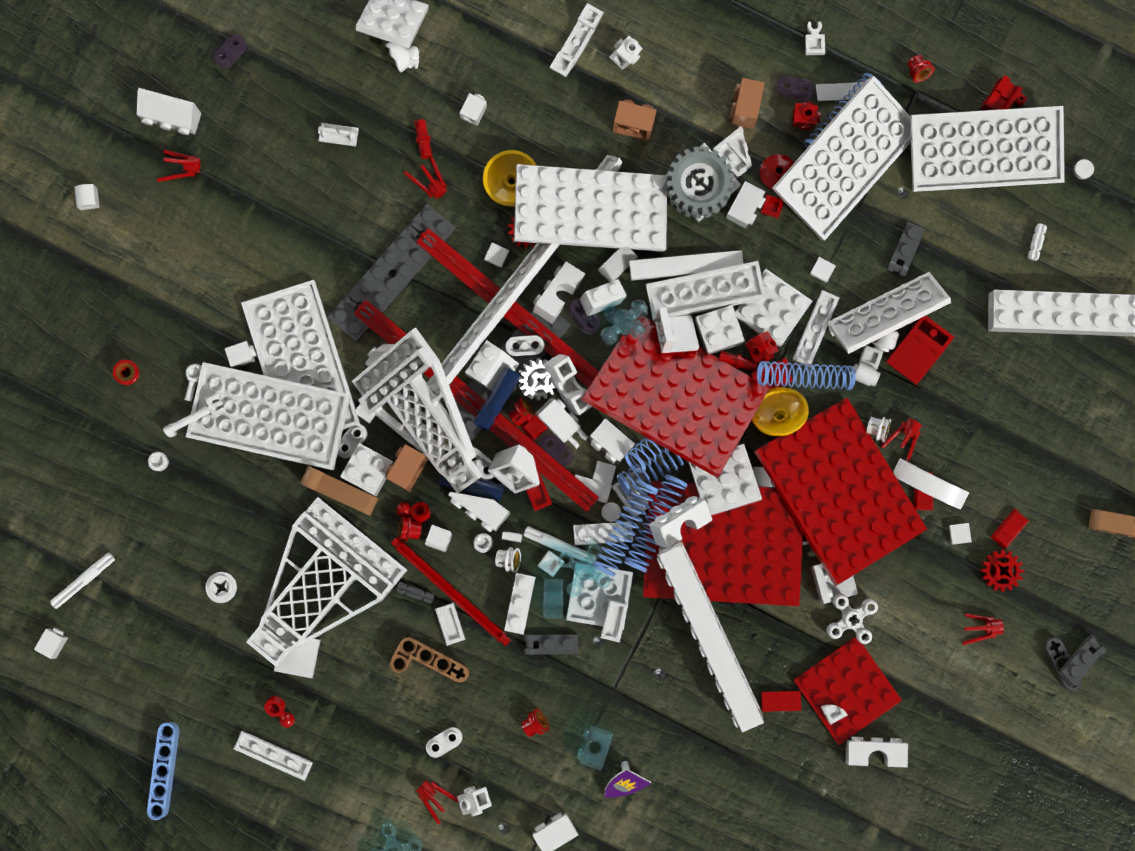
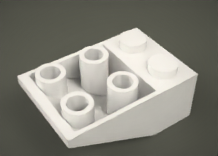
(485, 509)

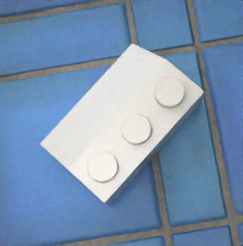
(167, 112)

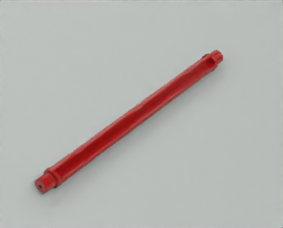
(451, 592)

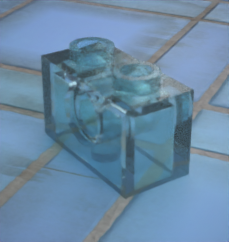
(553, 598)
(595, 759)

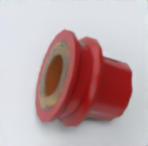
(920, 69)
(122, 367)
(521, 412)
(408, 529)
(535, 723)

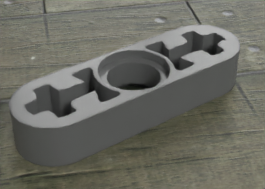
(1054, 661)

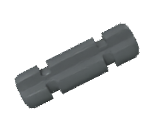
(415, 592)

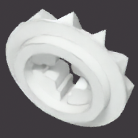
(212, 589)

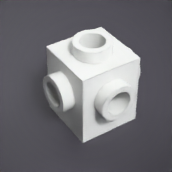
(626, 52)
(474, 800)

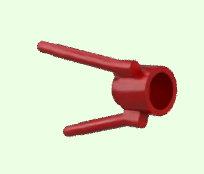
(189, 163)
(437, 188)
(910, 430)
(993, 627)
(427, 791)

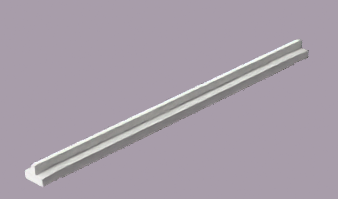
(503, 300)

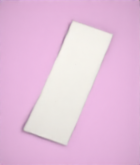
(835, 91)

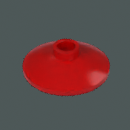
(768, 169)

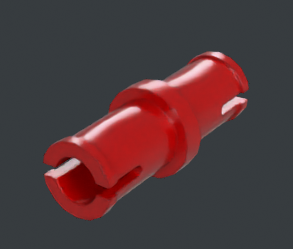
(423, 139)
(738, 361)

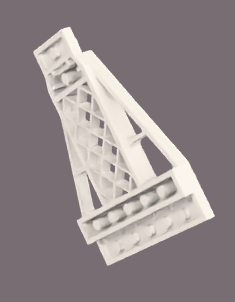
(402, 370)
(347, 548)

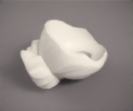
(403, 56)

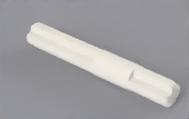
(555, 543)
(86, 577)

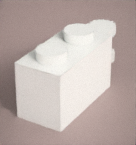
(560, 422)

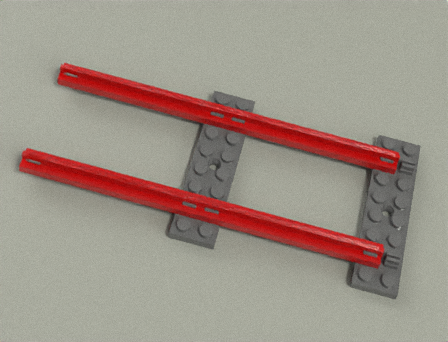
(377, 290)

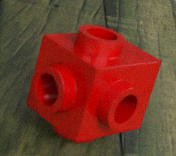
(805, 116)
(762, 347)

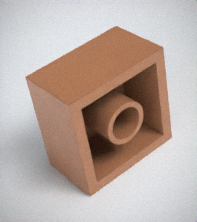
(747, 105)
(634, 120)
(406, 467)

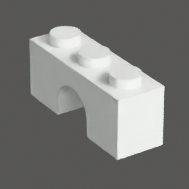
(566, 279)
(562, 373)
(667, 527)
(598, 533)
(519, 603)
(894, 752)

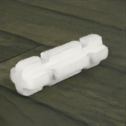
(1037, 242)

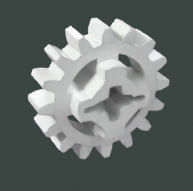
(531, 386)

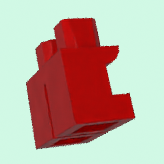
(1003, 96)

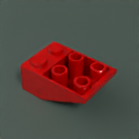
(919, 349)

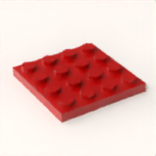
(850, 682)

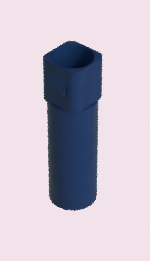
(496, 399)
(480, 488)

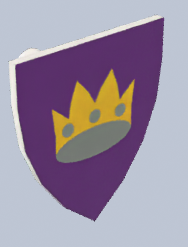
(625, 783)

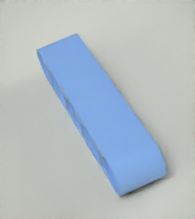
(158, 779)

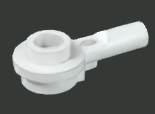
(192, 374)

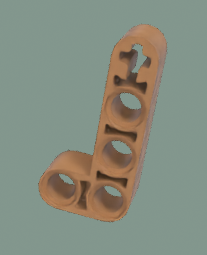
(339, 490)
(1112, 523)
(431, 663)

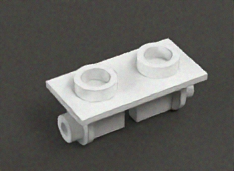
(338, 134)

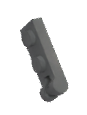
(906, 248)
(551, 644)
(1081, 661)

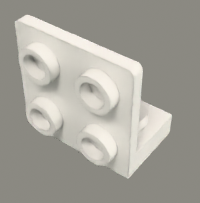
(675, 332)
(826, 588)

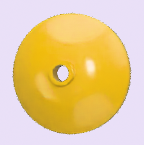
(498, 173)
(784, 405)

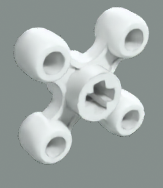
(848, 612)

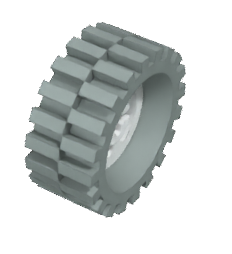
(712, 168)

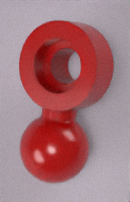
(405, 510)
(286, 719)

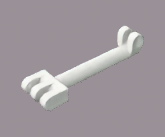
(170, 430)

